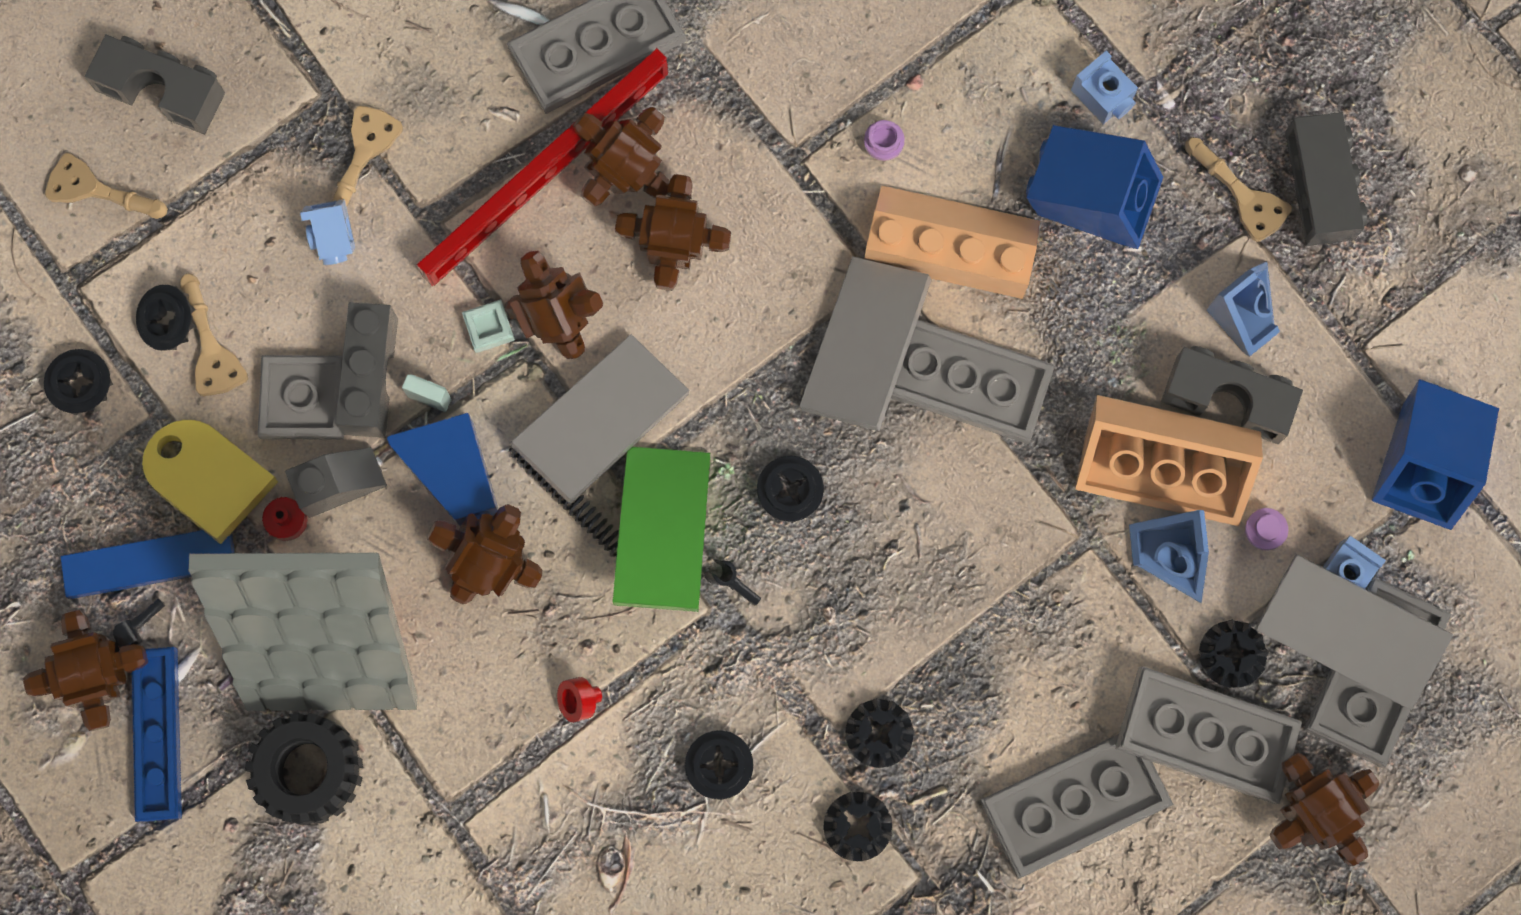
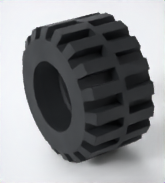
(269, 760)

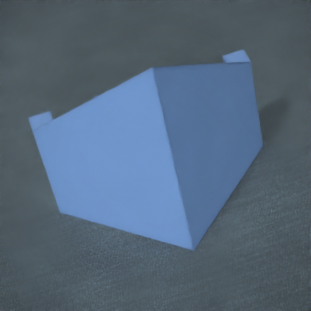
(1247, 310)
(1173, 550)

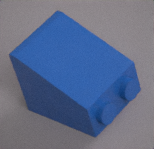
(1096, 184)
(1437, 455)

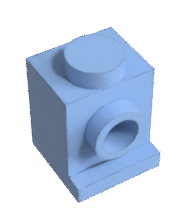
(1100, 101)
(329, 231)
(1357, 558)

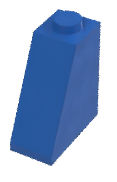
(449, 465)

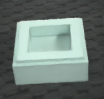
(488, 326)
(426, 392)

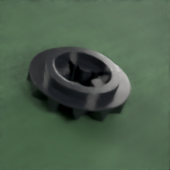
(154, 307)
(66, 368)
(794, 470)
(1221, 668)
(733, 750)
(876, 753)
(857, 847)

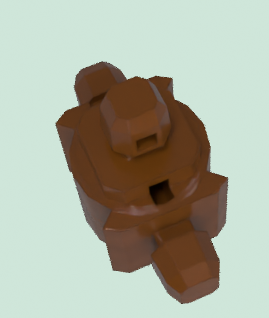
(622, 156)
(673, 232)
(553, 305)
(485, 554)
(85, 670)
(1324, 809)

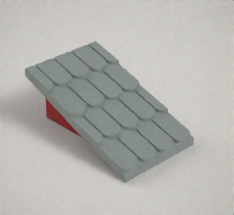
(306, 630)

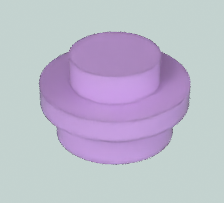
(884, 140)
(1266, 529)

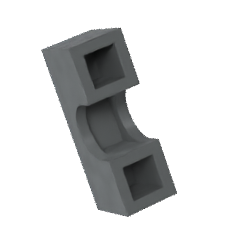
(125, 68)
(362, 388)
(1266, 401)

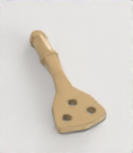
(365, 149)
(91, 187)
(1245, 197)
(211, 350)

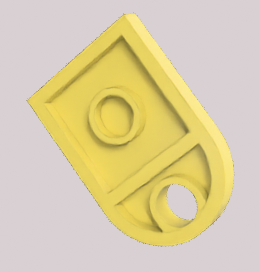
(208, 478)

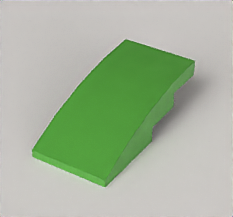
(662, 529)

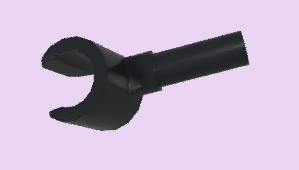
(729, 579)
(126, 631)

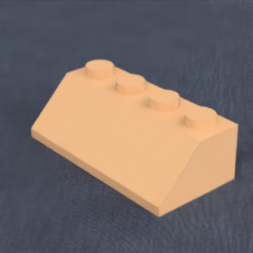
(953, 241)
(1169, 460)

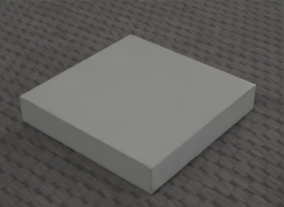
(299, 397)

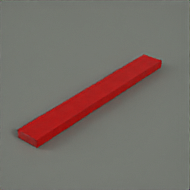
(539, 171)

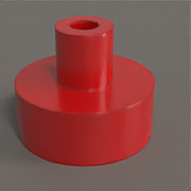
(288, 527)
(578, 699)

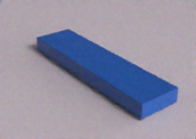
(136, 563)
(157, 737)

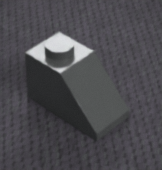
(335, 480)

